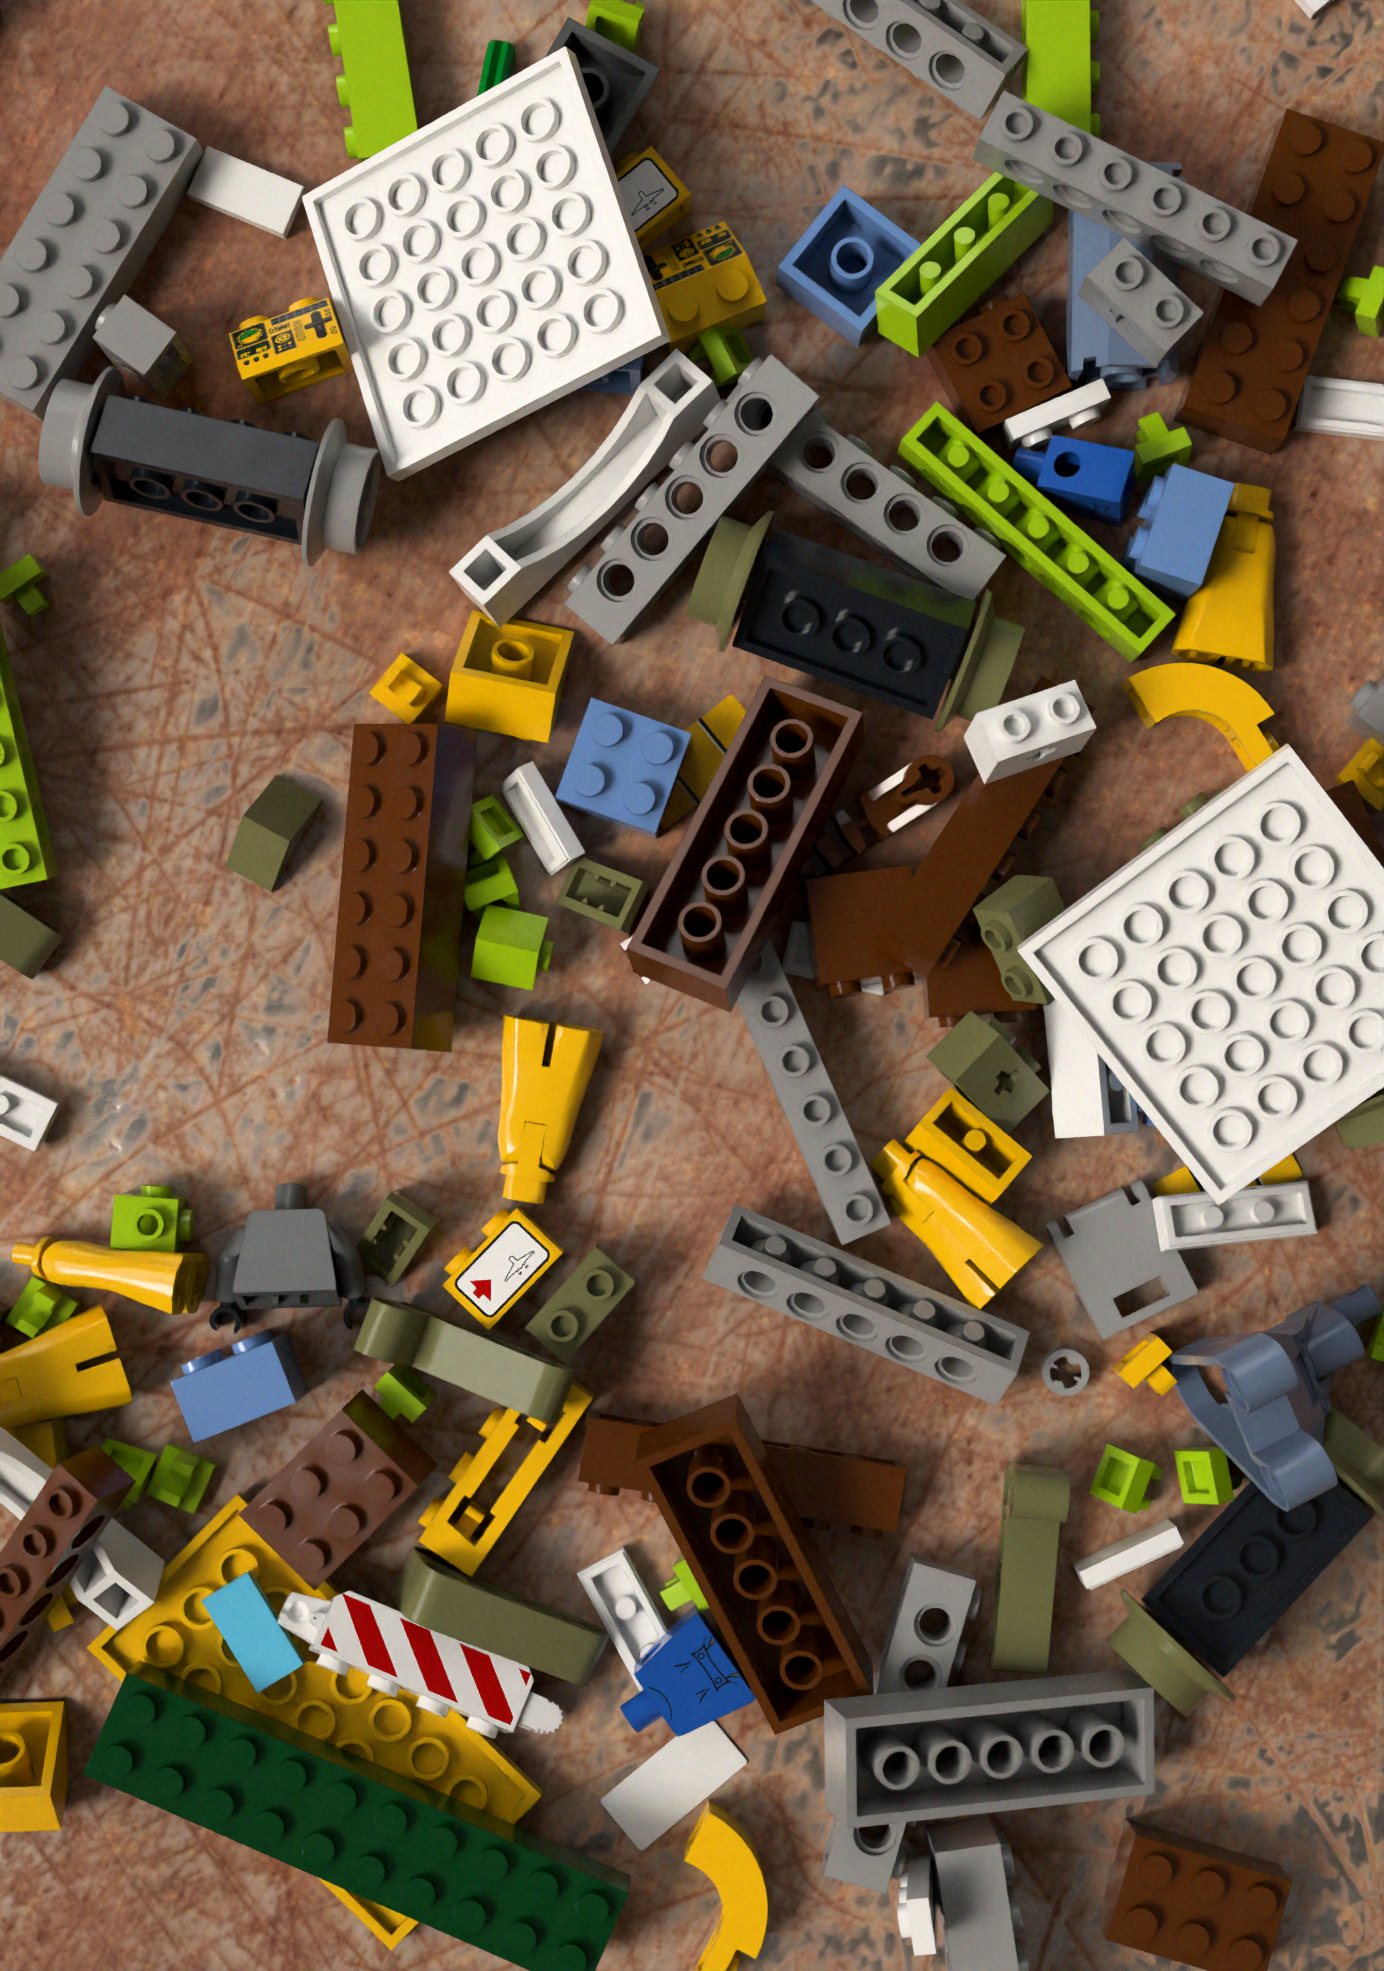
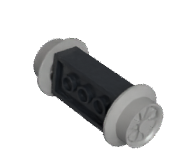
(208, 468)

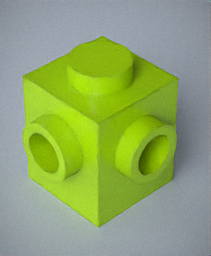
(511, 947)
(151, 1220)

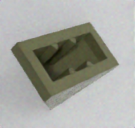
(272, 832)
(603, 895)
(396, 1236)

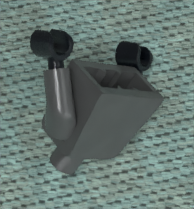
(288, 1262)

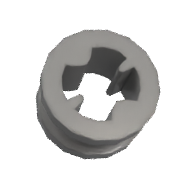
(1073, 1358)

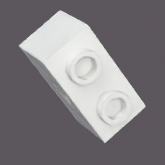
(1029, 731)

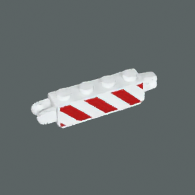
(409, 1657)

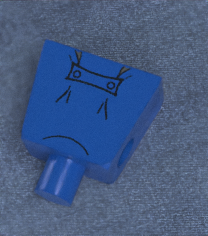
(1100, 481)
(687, 1679)

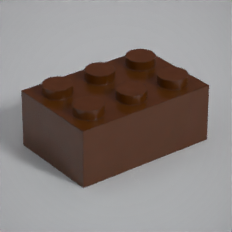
(338, 1489)
(1193, 1901)

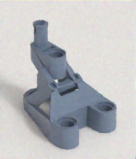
(1277, 1394)

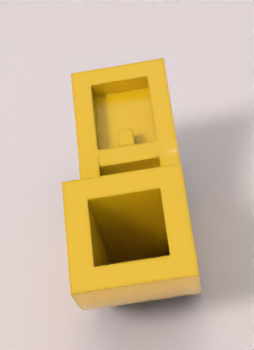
(1207, 695)
(731, 1861)

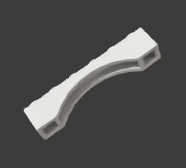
(523, 556)
(119, 1571)

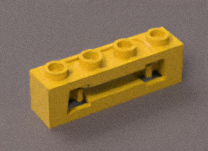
(455, 1538)

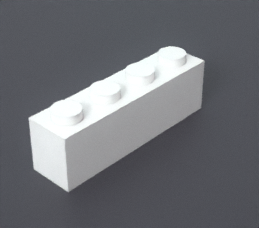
(1083, 1087)

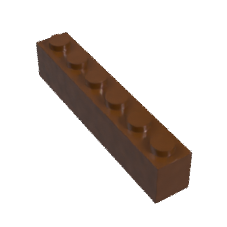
(963, 860)
(819, 1481)

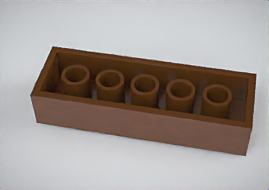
(1257, 355)
(747, 843)
(402, 886)
(754, 1562)

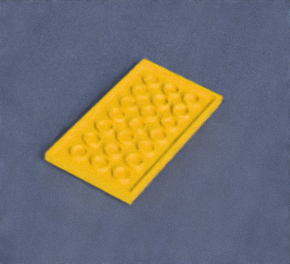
(336, 1708)

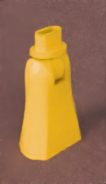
(1235, 603)
(541, 1095)
(963, 1233)
(153, 1278)
(63, 1373)

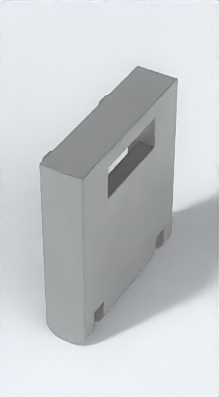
(1116, 1251)

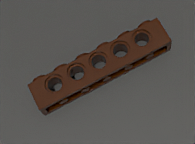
(54, 1543)

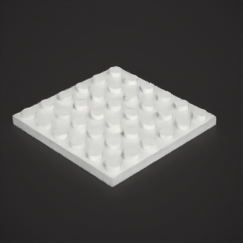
(484, 266)
(1234, 974)

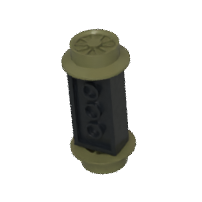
(853, 622)
(1247, 1574)

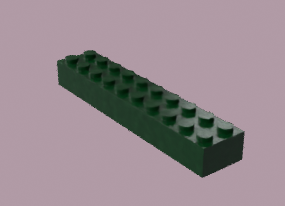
(356, 1824)

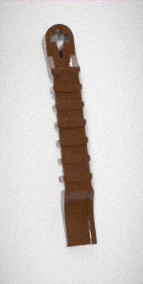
(871, 819)

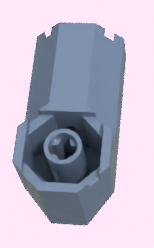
(1091, 343)

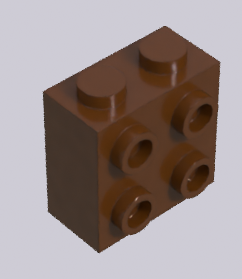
(997, 365)
(843, 921)
(969, 984)

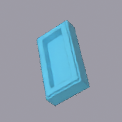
(252, 1631)

